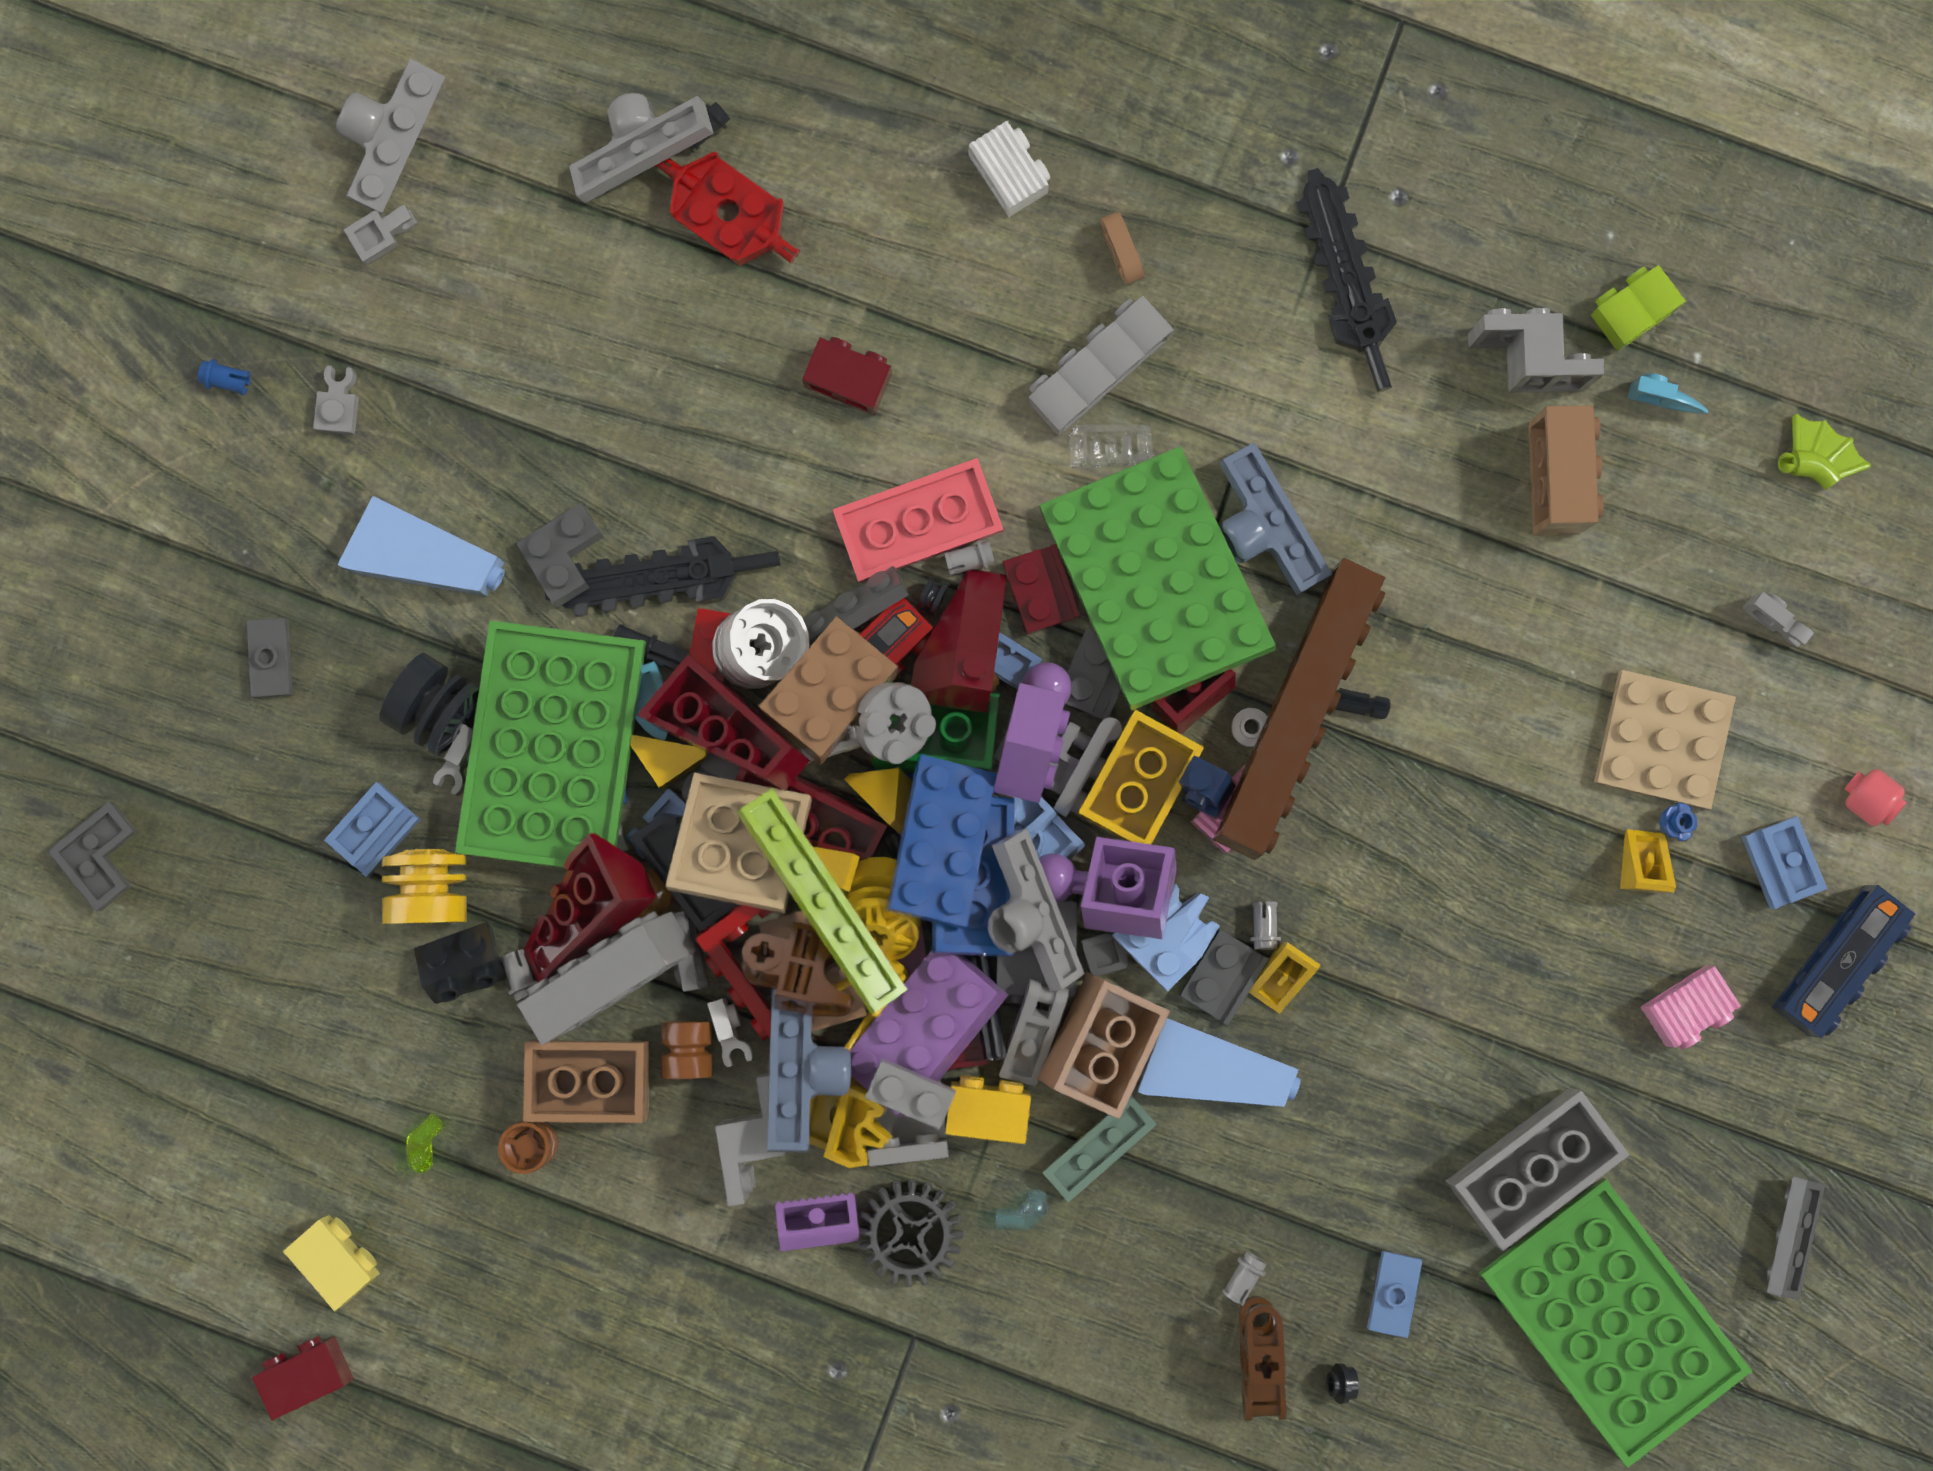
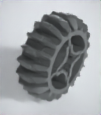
(882, 1252)

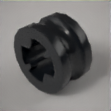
(932, 596)

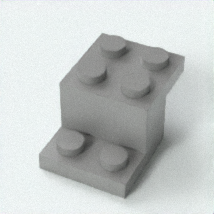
(1535, 351)
(744, 1141)

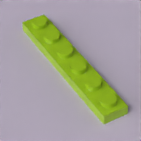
(822, 901)

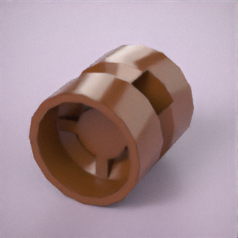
(686, 1049)
(527, 1146)

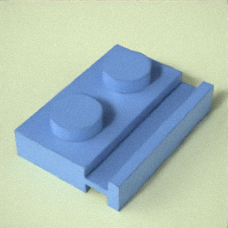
(372, 829)
(1784, 862)

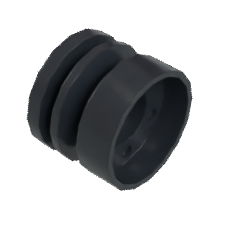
(425, 701)

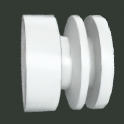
(776, 631)

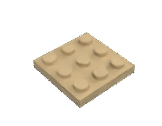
(1664, 739)
(718, 853)

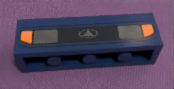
(1844, 961)

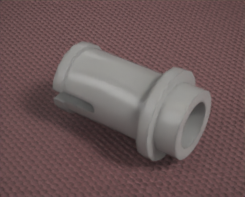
(969, 558)
(1265, 928)
(518, 974)
(1244, 1277)

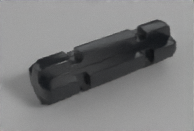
(1361, 703)

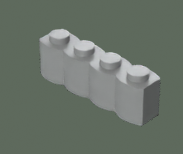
(1099, 366)

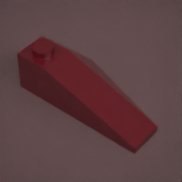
(962, 649)
(594, 901)

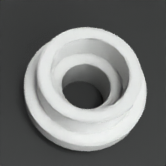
(1238, 723)

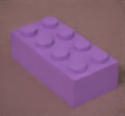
(930, 1021)

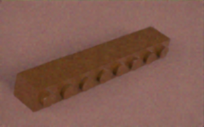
(1299, 710)

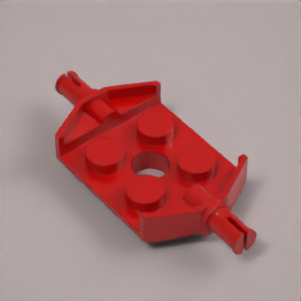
(710, 183)

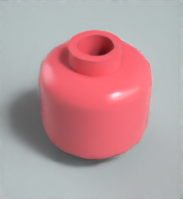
(1875, 797)

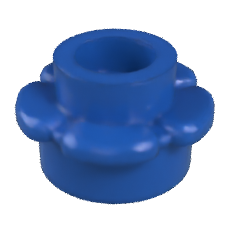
(1670, 823)

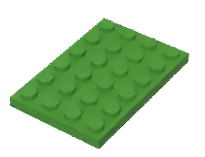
(1157, 578)
(549, 742)
(1615, 1322)

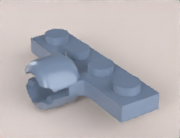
(1269, 522)
(798, 1074)

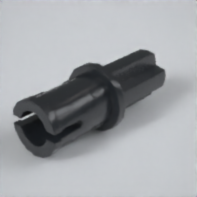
(655, 650)

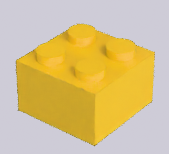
(989, 1110)

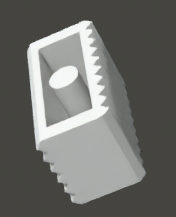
(1008, 168)

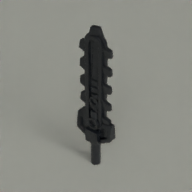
(1360, 317)
(701, 570)

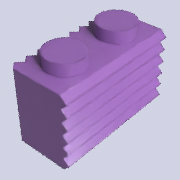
(817, 1222)

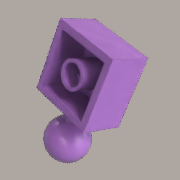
(1033, 733)
(1124, 889)

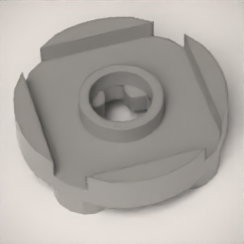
(914, 725)

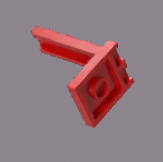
(723, 962)

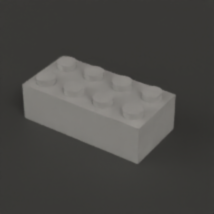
(605, 975)
(1537, 1168)

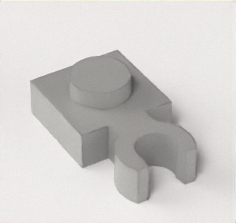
(337, 409)
(1772, 613)

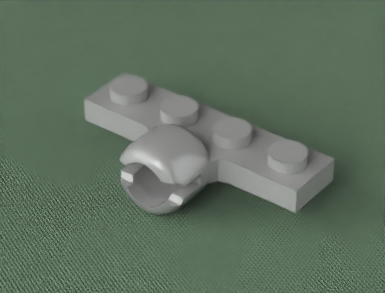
(387, 132)
(638, 142)
(1032, 913)

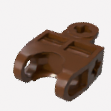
(782, 968)
(1262, 1383)

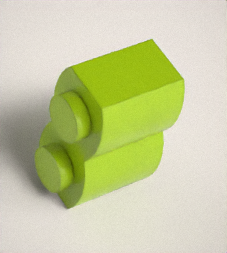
(1638, 307)

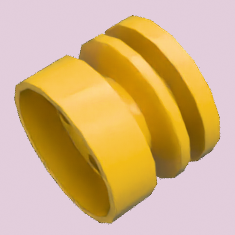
(424, 888)
(869, 897)

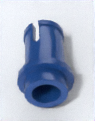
(223, 377)

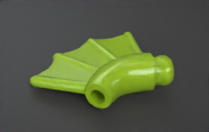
(1820, 453)

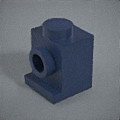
(1206, 787)

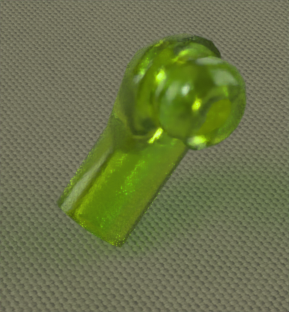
(419, 1143)

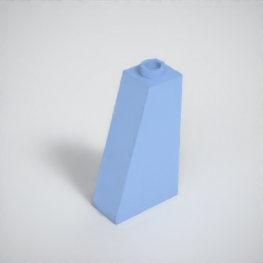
(412, 551)
(1209, 1068)

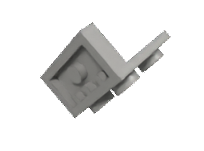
(910, 1141)

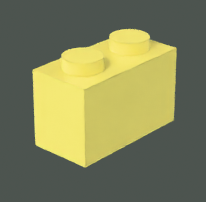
(332, 1261)

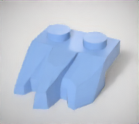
(1045, 828)
(1182, 943)

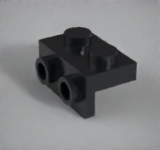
(459, 963)

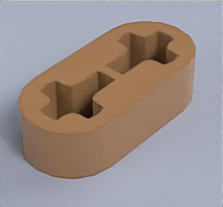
(1122, 248)

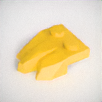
(847, 1125)

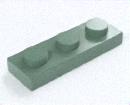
(1098, 1150)

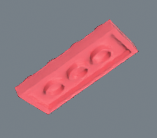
(918, 520)

